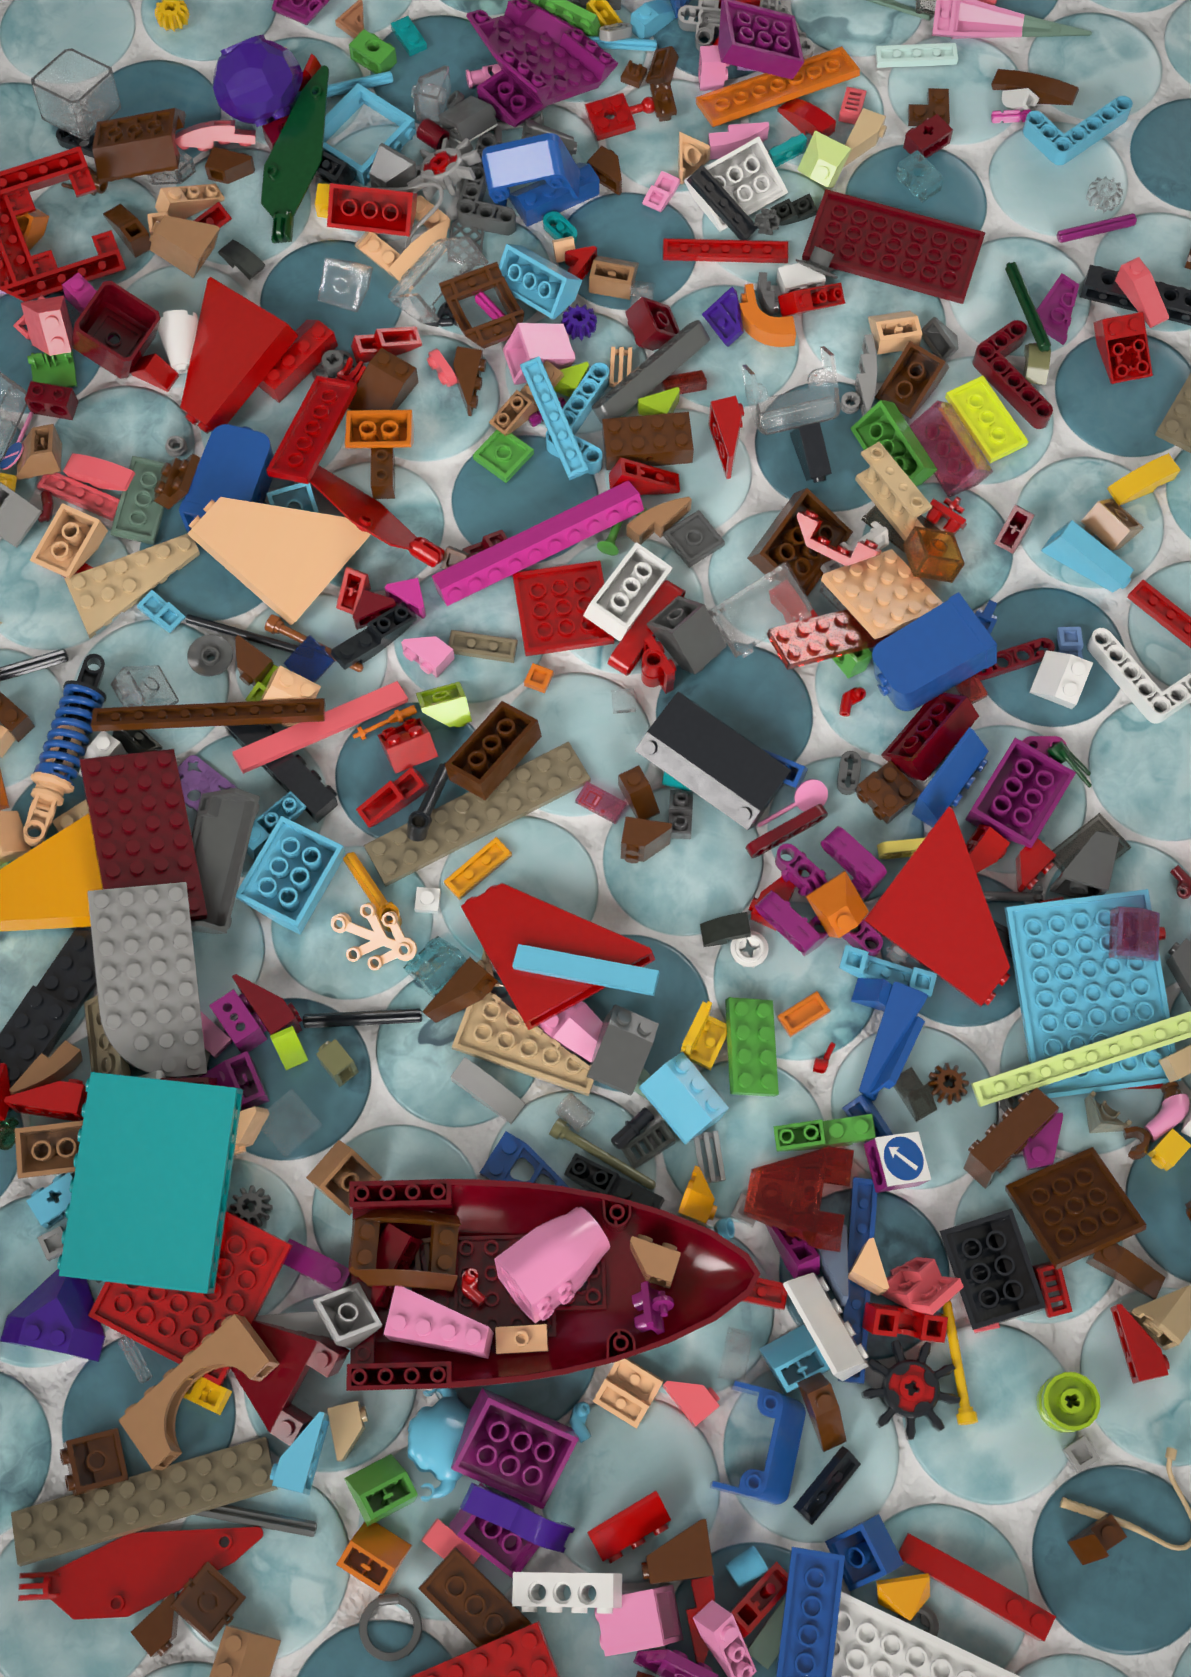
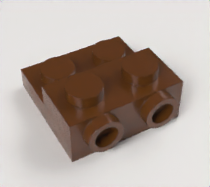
(175, 480)
(887, 792)
(94, 1461)

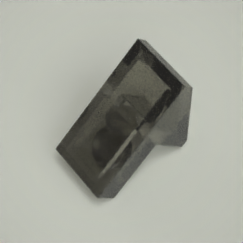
(915, 1095)

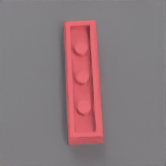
(80, 494)

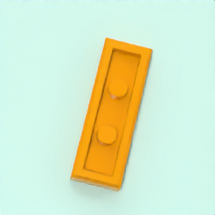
(477, 868)

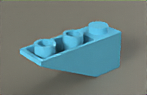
(288, 807)

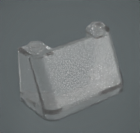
(763, 605)

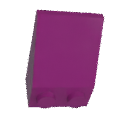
(509, 99)
(493, 1542)

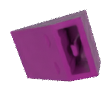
(241, 1074)

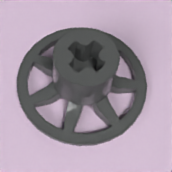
(819, 261)
(333, 363)

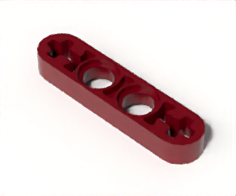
(1014, 662)
(786, 831)

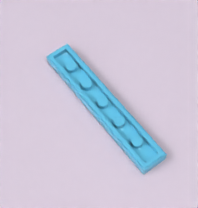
(554, 418)
(586, 969)

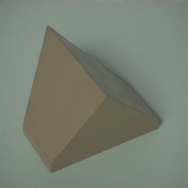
(1102, 1117)

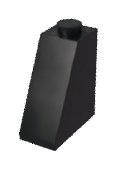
(811, 452)

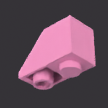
(429, 652)

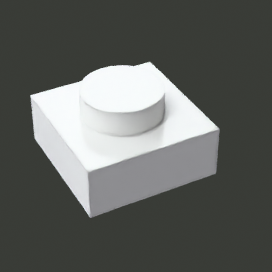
(427, 900)

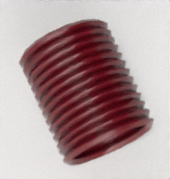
(431, 134)

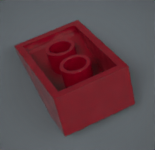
(269, 1007)

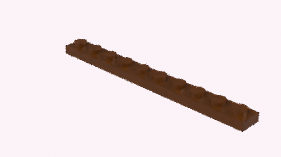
(208, 714)

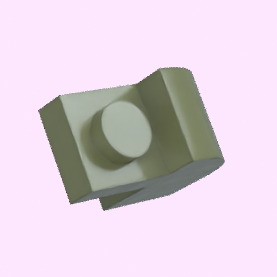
(1036, 364)

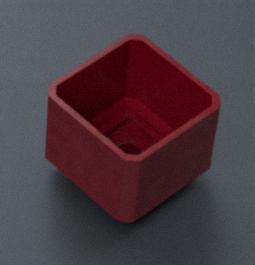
(118, 314)

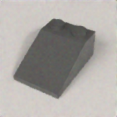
(622, 1049)

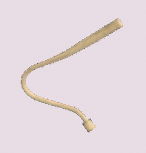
(1097, 1514)

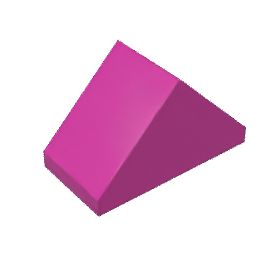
(409, 593)

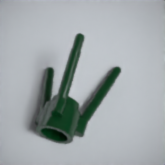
(1061, 753)

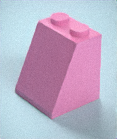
(535, 340)
(644, 1622)

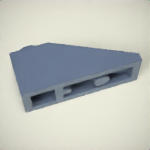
(835, 1269)

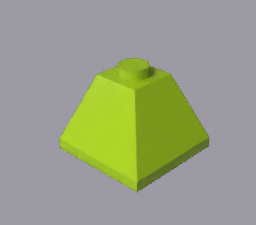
(446, 704)

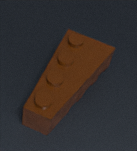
(1009, 1136)

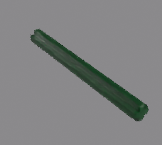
(1028, 307)

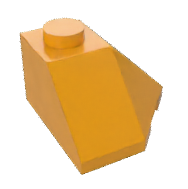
(698, 1199)

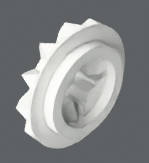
(758, 955)

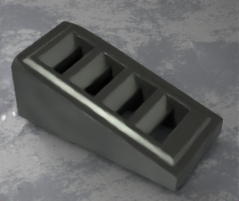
(660, 1126)

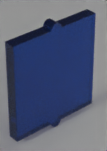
(309, 660)

